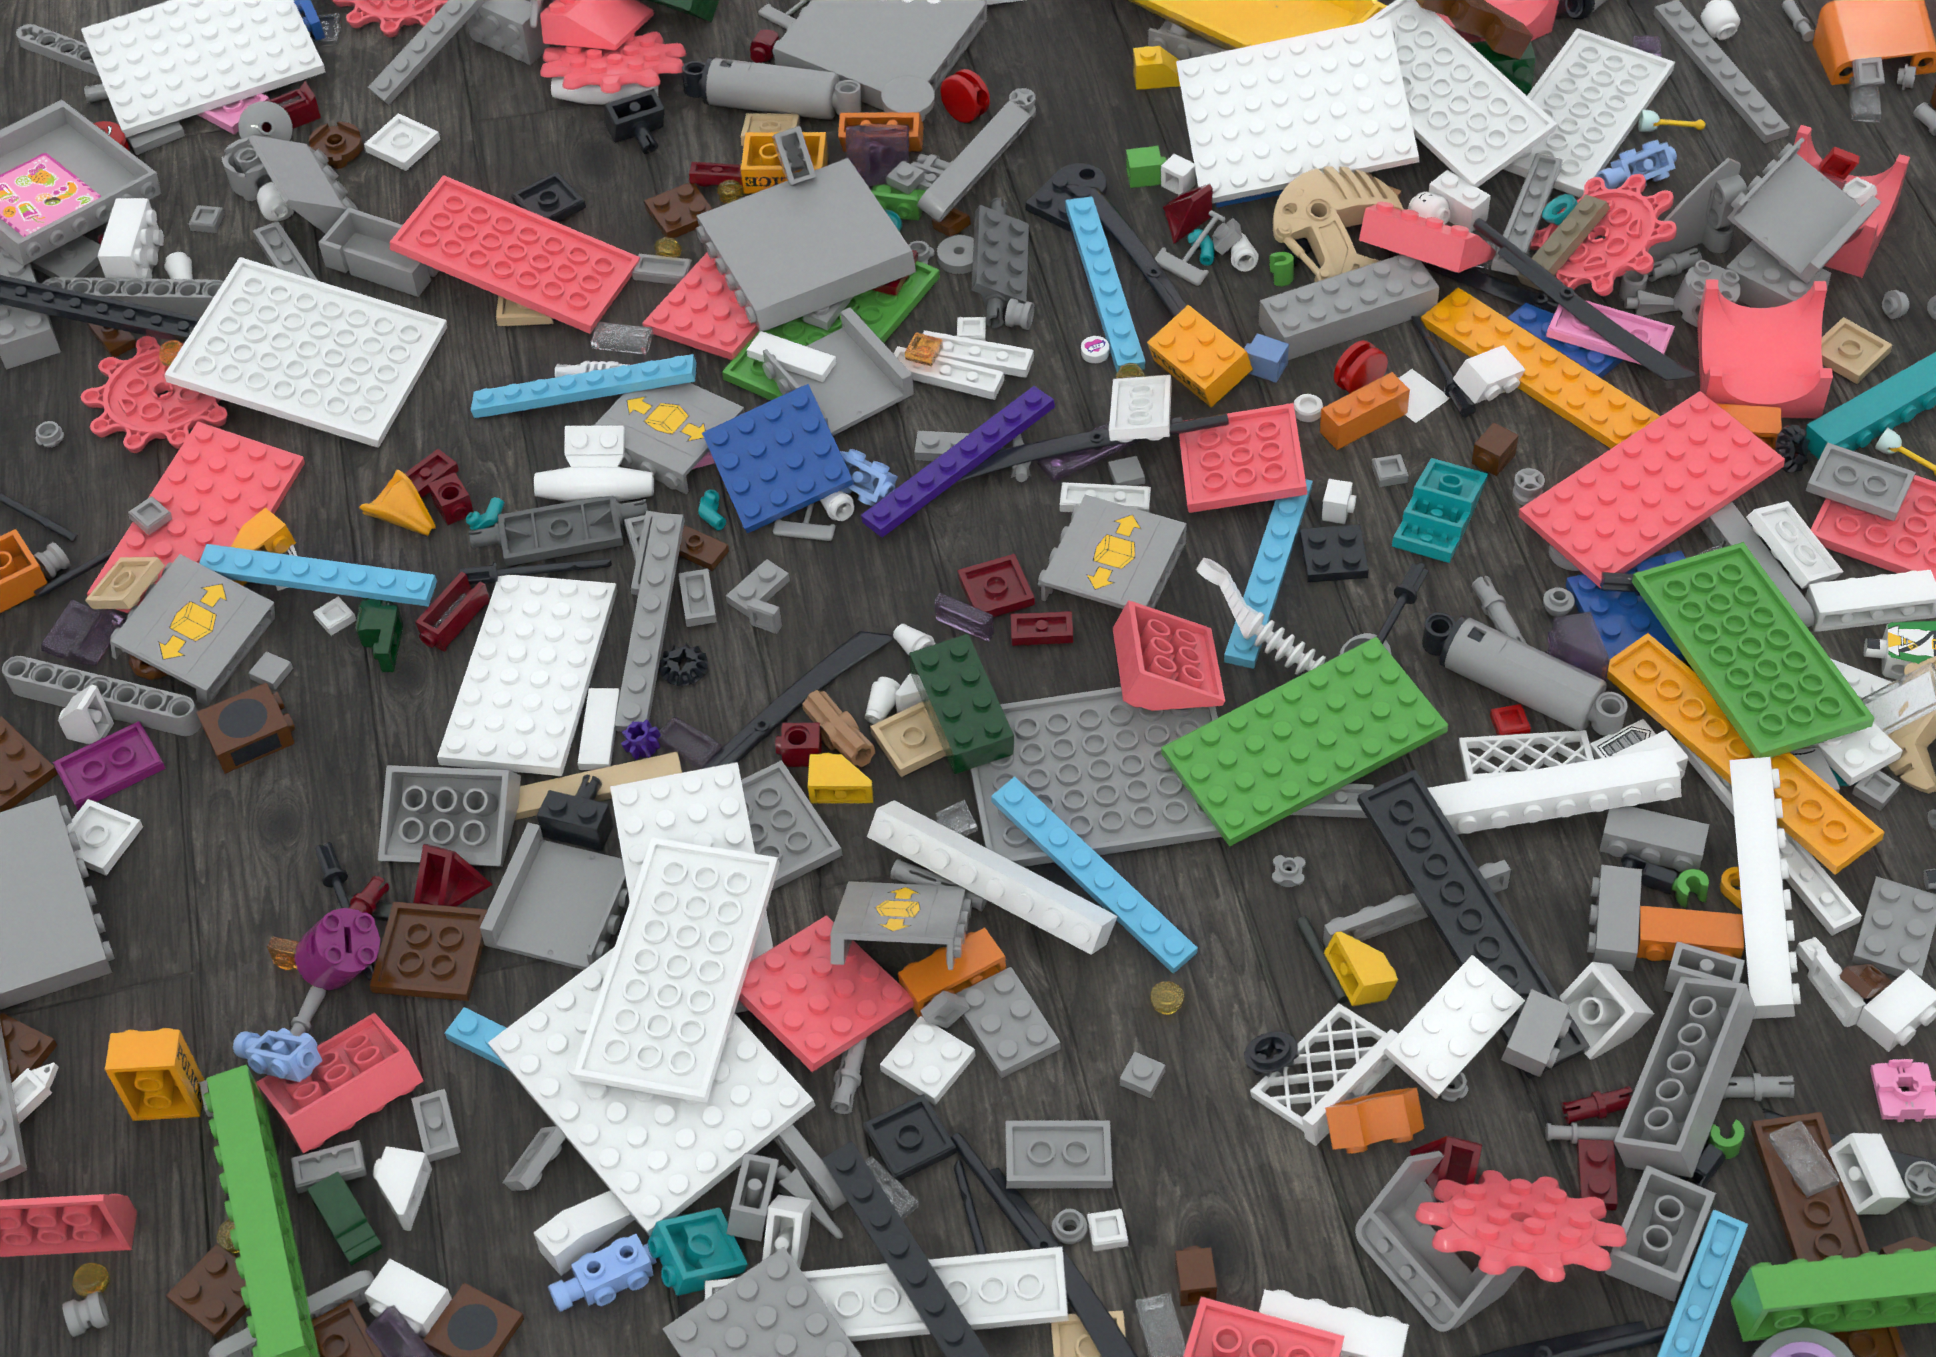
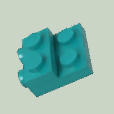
(695, 1250)

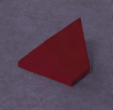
(1188, 211)
(446, 878)
(1459, 1160)

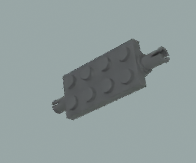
(999, 259)
(558, 529)

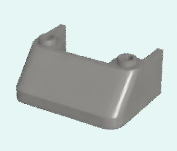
(1402, 1247)

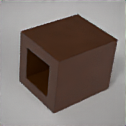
(1495, 449)
(1195, 1275)

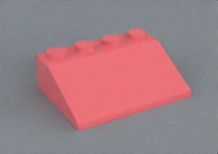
(592, 22)
(1423, 238)
(1165, 660)
(357, 1077)
(66, 1225)
(1240, 1332)

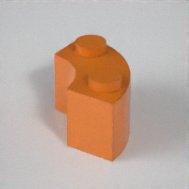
(1374, 1119)

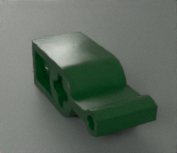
(344, 1218)

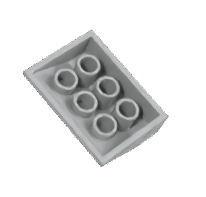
(304, 180)
(449, 810)

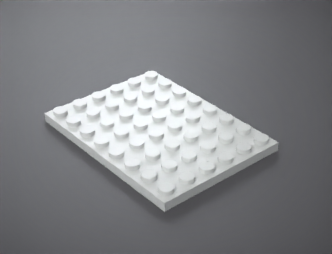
(198, 57)
(1297, 107)
(307, 352)
(643, 1145)

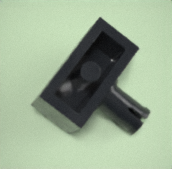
(636, 118)
(577, 817)

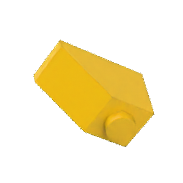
(1154, 68)
(837, 780)
(1360, 969)

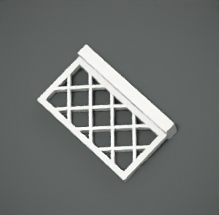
(1524, 745)
(1352, 1082)

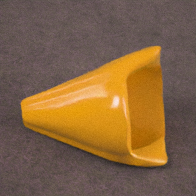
(401, 506)

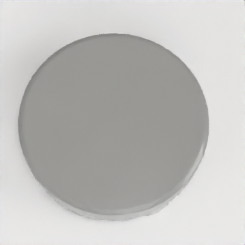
(908, 95)

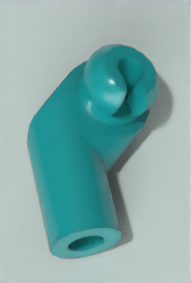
(1206, 246)
(708, 510)
(488, 518)

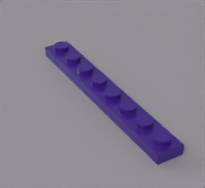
(957, 461)

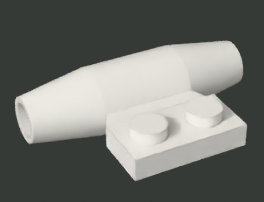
(592, 93)
(594, 468)

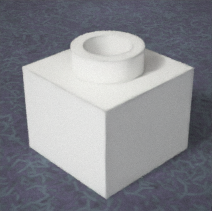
(1178, 174)
(1338, 501)

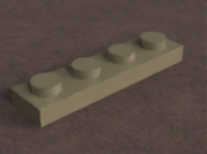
(1568, 235)

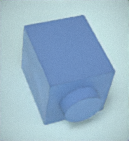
(1267, 357)

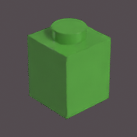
(1144, 166)

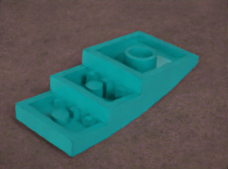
(1439, 510)

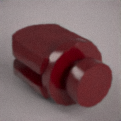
(762, 46)

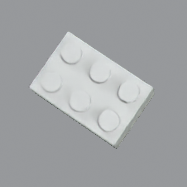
(131, 240)

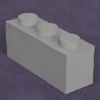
(1654, 837)
(1615, 916)

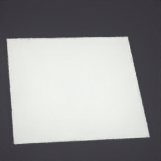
(1423, 396)

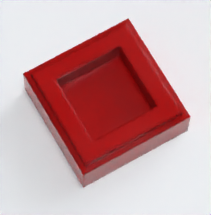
(1839, 163)
(1510, 720)

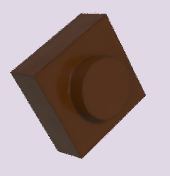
(952, 223)

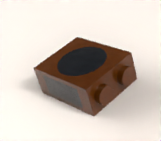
(247, 727)

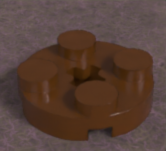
(346, 140)

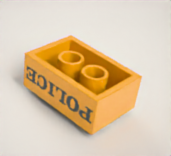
(761, 162)
(1199, 356)
(154, 1074)

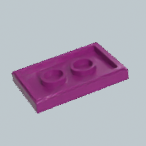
(109, 765)

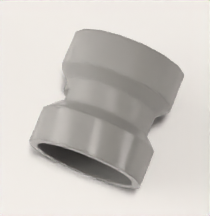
(1924, 1176)
(85, 1313)

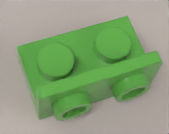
(898, 201)

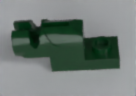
(380, 628)

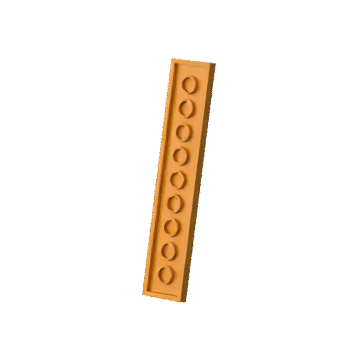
(1548, 375)
(1680, 702)

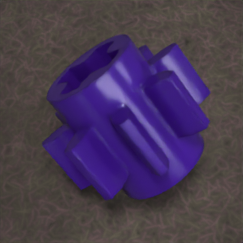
(641, 739)

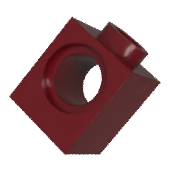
(450, 498)
(798, 742)

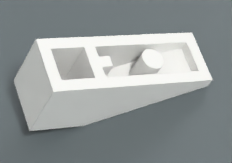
(581, 1230)

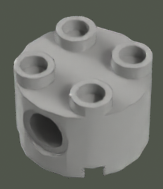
(244, 169)
(1691, 290)

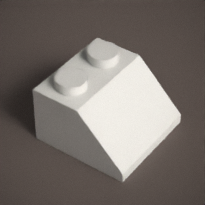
(1604, 1008)

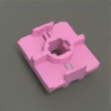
(1899, 1105)

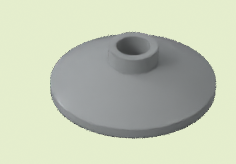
(265, 111)

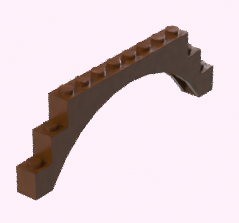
(1484, 20)

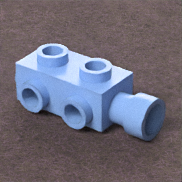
(1631, 162)
(873, 479)
(279, 1053)
(605, 1273)

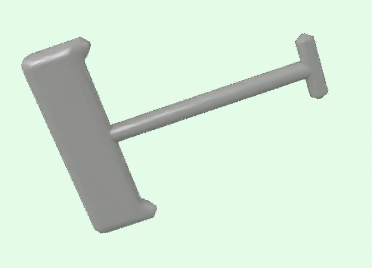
(778, 17)
(1181, 267)
(804, 529)

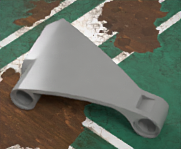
(1698, 219)

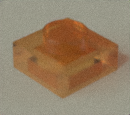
(923, 349)
(283, 952)

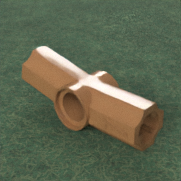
(838, 729)

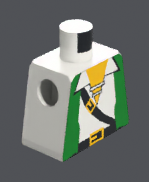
(1903, 645)

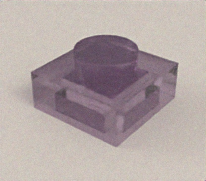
(1647, 43)

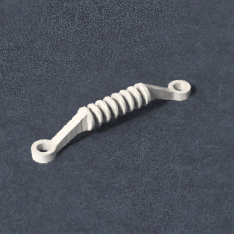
(1251, 621)

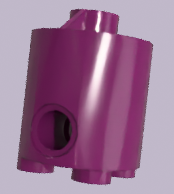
(337, 948)

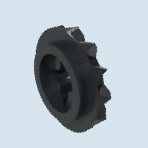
(1793, 447)
(691, 672)
(1264, 1045)

